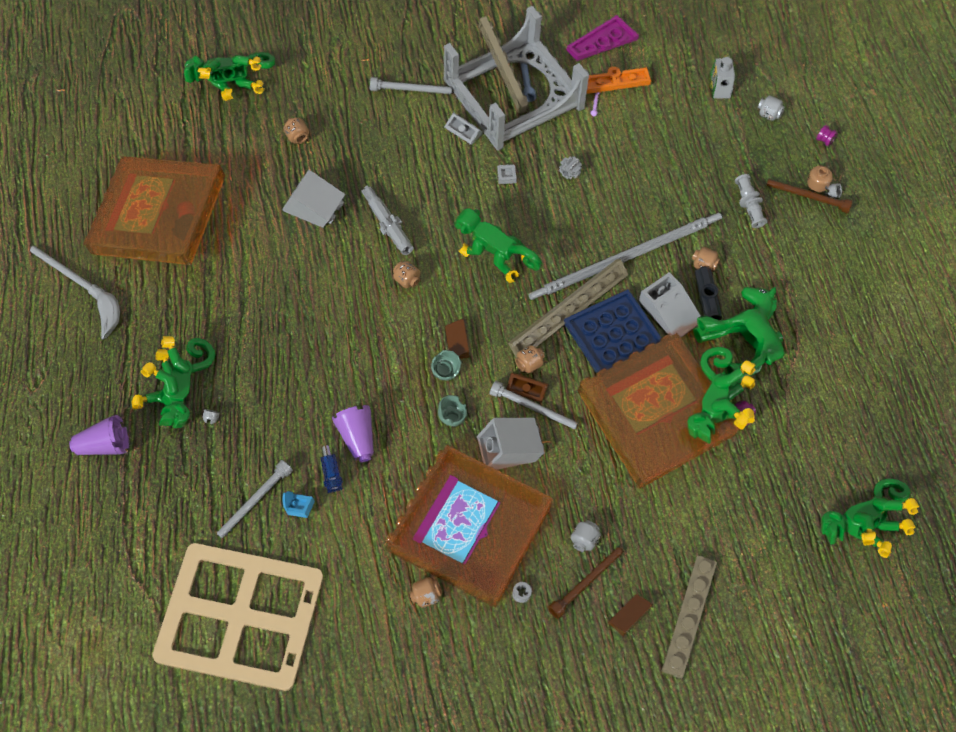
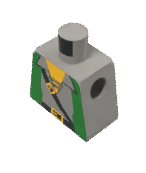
(722, 71)

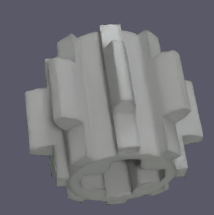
(570, 167)

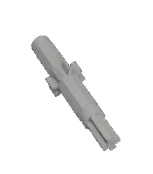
(389, 224)

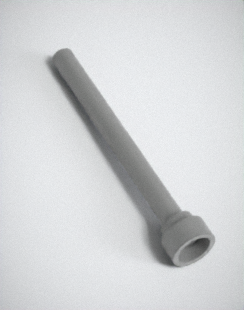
(377, 84)
(499, 390)
(282, 470)

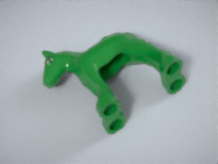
(752, 324)

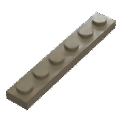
(506, 71)
(689, 617)

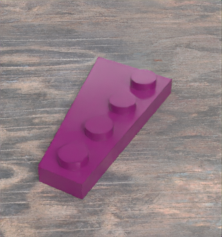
(603, 38)

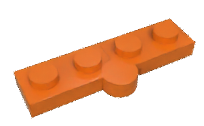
(616, 80)

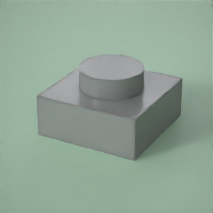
(506, 174)

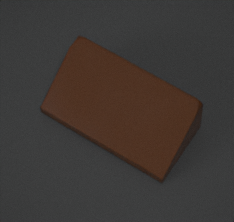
(457, 338)
(527, 387)
(630, 614)

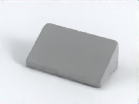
(463, 128)

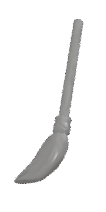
(106, 302)

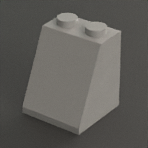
(314, 200)
(510, 442)

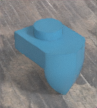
(297, 504)

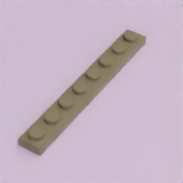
(569, 306)

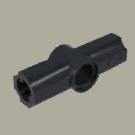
(706, 286)

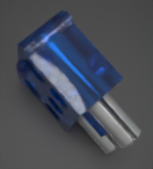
(331, 472)

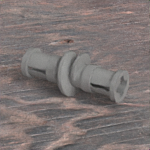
(750, 201)

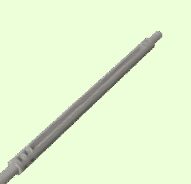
(626, 255)

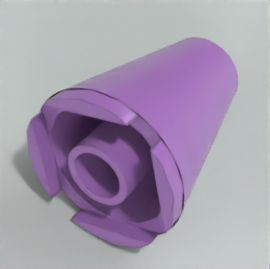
(356, 431)
(101, 439)

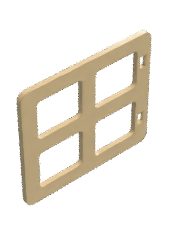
(238, 617)

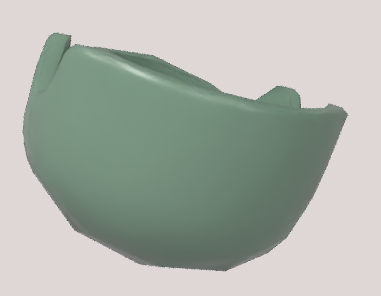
(446, 365)
(452, 411)

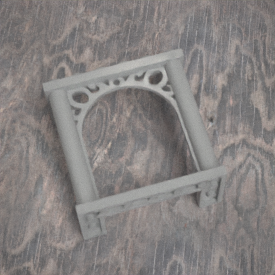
(523, 42)

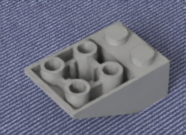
(670, 305)

